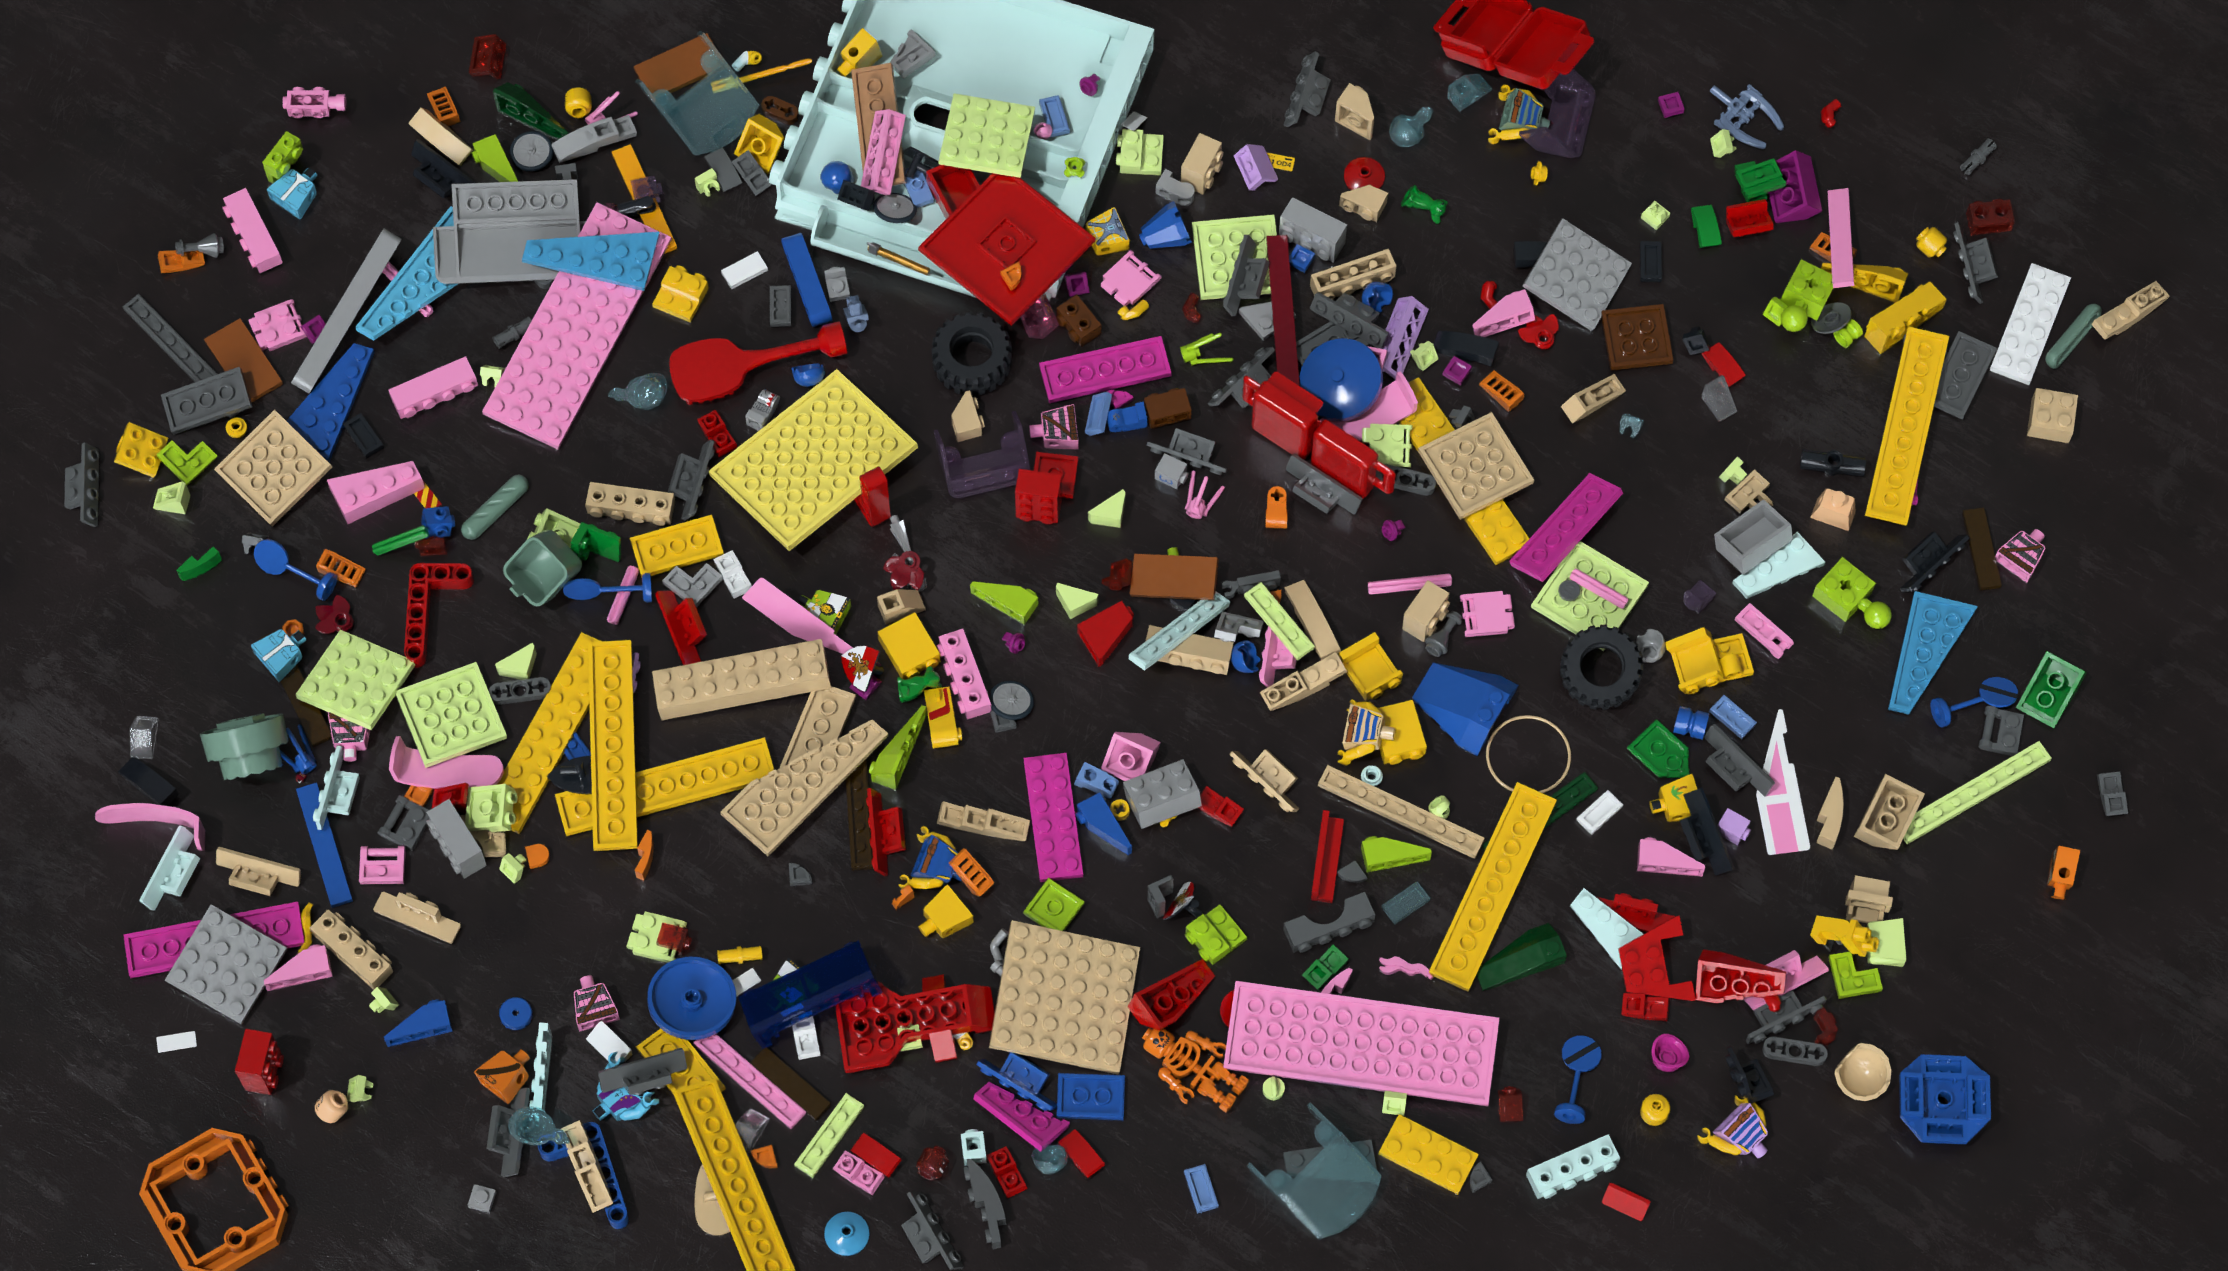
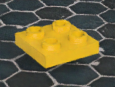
(139, 449)
(1733, 657)

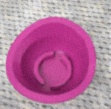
(1669, 1053)

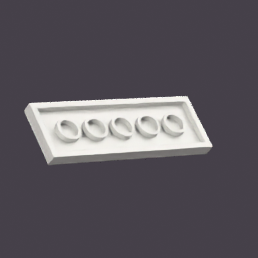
(2030, 324)

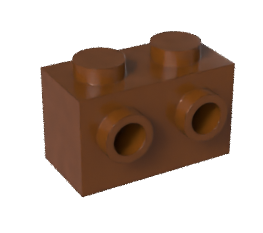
(1078, 321)
(1167, 407)

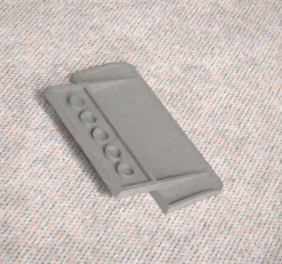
(495, 224)

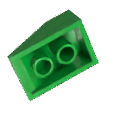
(2051, 689)

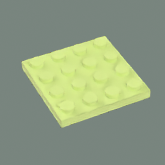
(987, 135)
(1218, 249)
(1589, 607)
(355, 679)
(450, 714)

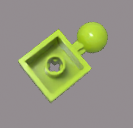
(1805, 295)
(1856, 591)

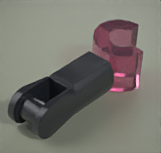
(634, 207)

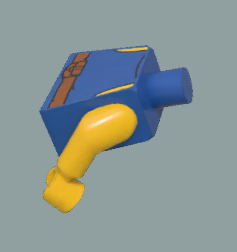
(932, 863)

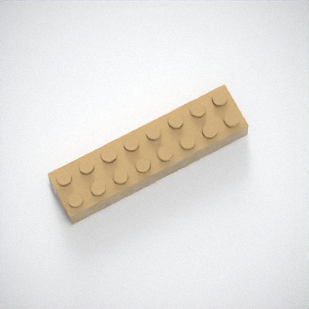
(741, 679)

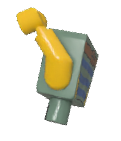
(1519, 114)

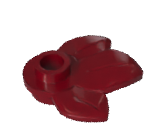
(904, 574)
(332, 615)

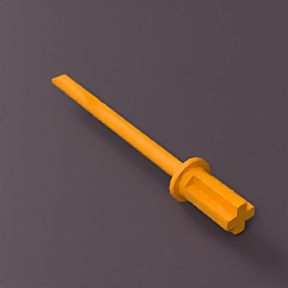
(775, 70)

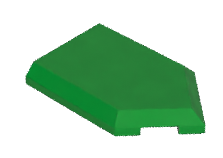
(1661, 751)

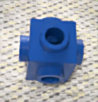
(438, 521)

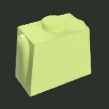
(1891, 943)

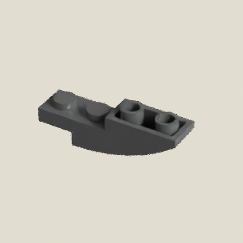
(985, 1195)

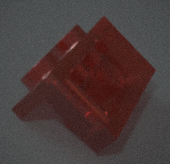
(487, 56)

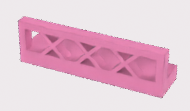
(884, 152)

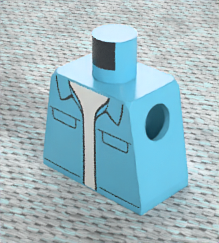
(294, 191)
(279, 652)

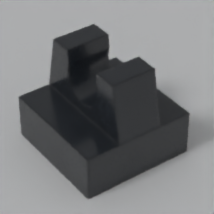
(1696, 341)

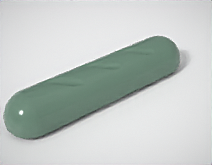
(2072, 336)
(494, 507)

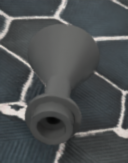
(210, 245)
(1438, 642)

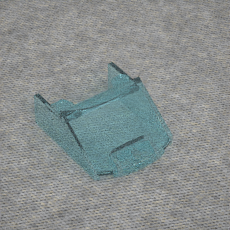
(711, 110)
(1331, 1188)

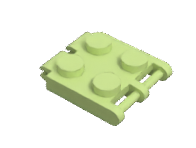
(1388, 443)
(645, 940)

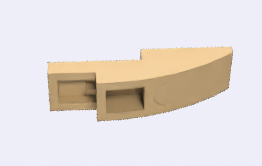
(2130, 311)
(1304, 683)

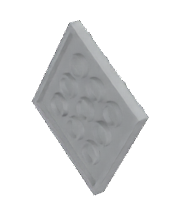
(1577, 274)
(226, 964)

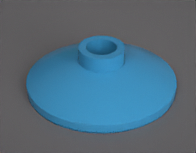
(846, 1244)

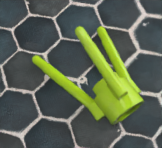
(1191, 351)

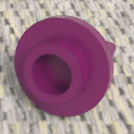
(1088, 85)
(1392, 529)
(1014, 642)

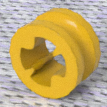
(1122, 815)

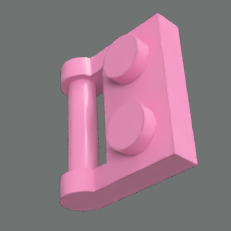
(385, 870)

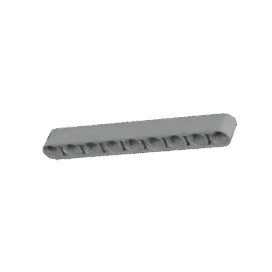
(346, 311)

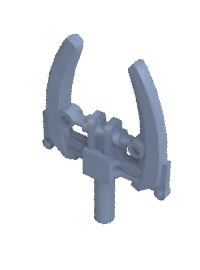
(1737, 108)

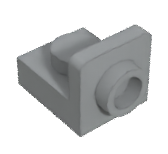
(837, 283)

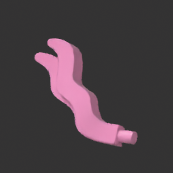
(1398, 964)

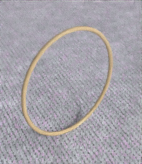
(1528, 717)

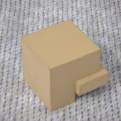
(1868, 899)

